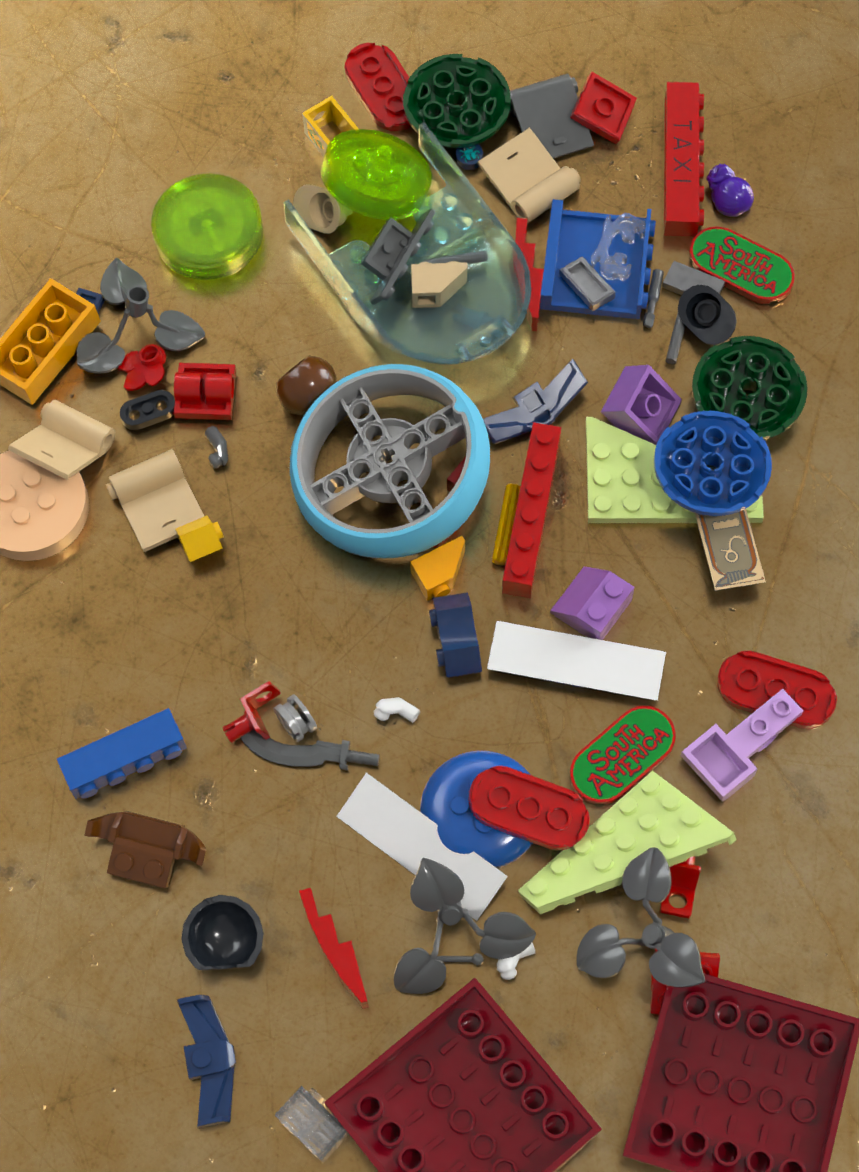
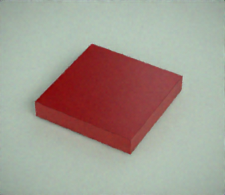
(603, 107)

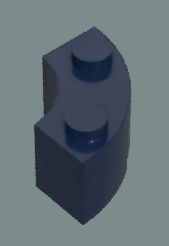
(456, 635)

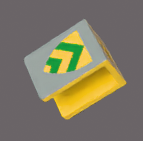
(333, 113)

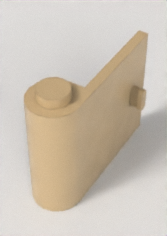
(530, 177)
(64, 440)
(155, 499)

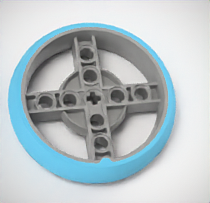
(353, 398)

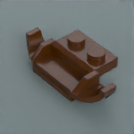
(145, 846)

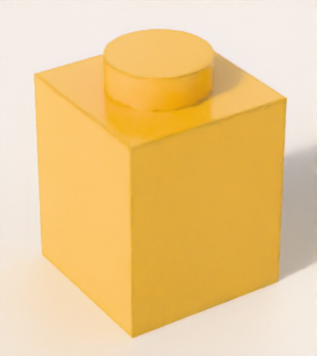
(200, 538)

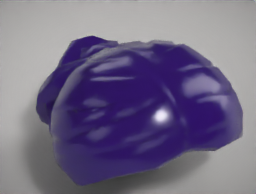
(729, 193)

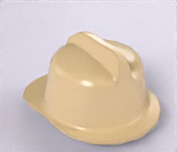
(320, 208)

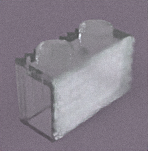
(312, 1123)

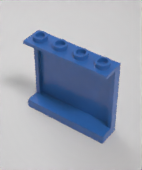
(578, 235)

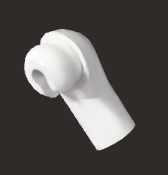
(395, 706)
(507, 966)

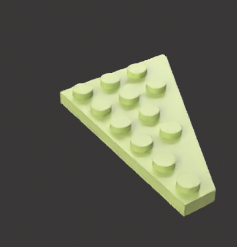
(625, 484)
(642, 819)

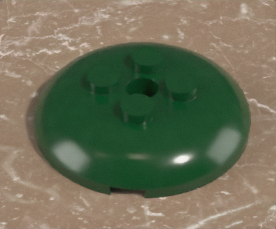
(461, 81)
(755, 366)

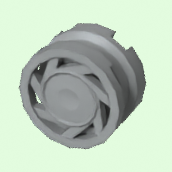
(295, 718)

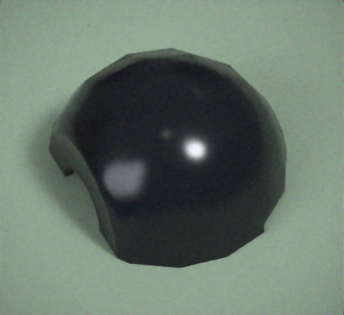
(222, 934)

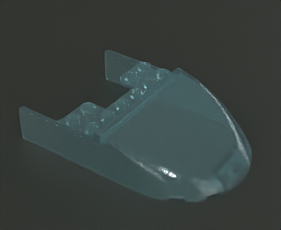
(476, 316)

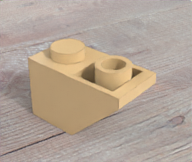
(436, 282)

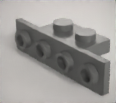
(392, 250)

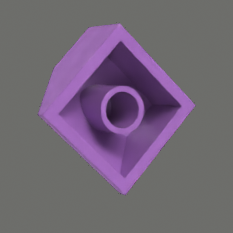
(641, 403)
(593, 602)

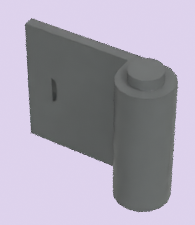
(547, 112)

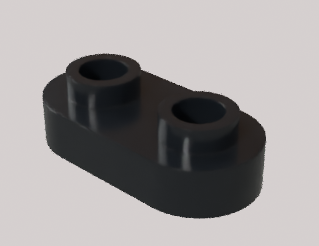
(147, 408)

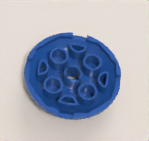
(718, 441)
(448, 806)

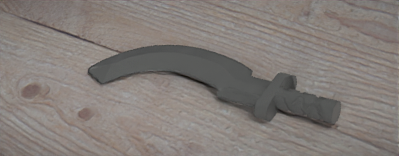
(307, 754)

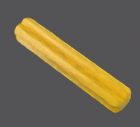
(505, 524)

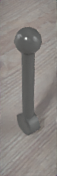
(476, 959)

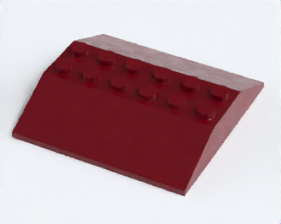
(741, 1082)
(463, 1098)

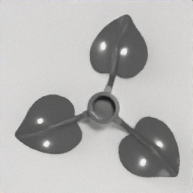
(123, 284)
(442, 890)
(678, 956)

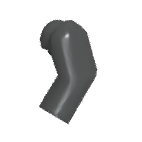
(219, 443)

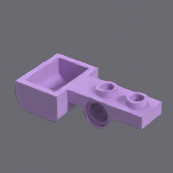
(724, 759)

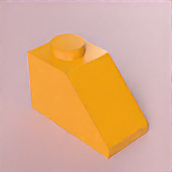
(439, 568)

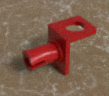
(251, 719)
(683, 883)

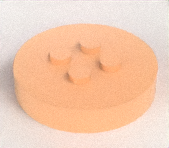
(38, 509)

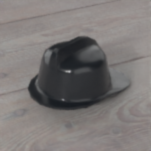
(707, 314)

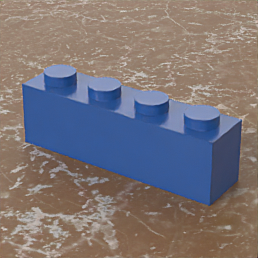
(122, 754)

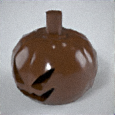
(304, 384)

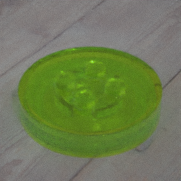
(376, 174)
(207, 226)

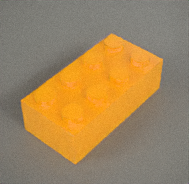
(44, 340)

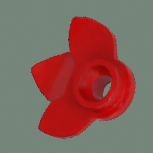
(143, 367)

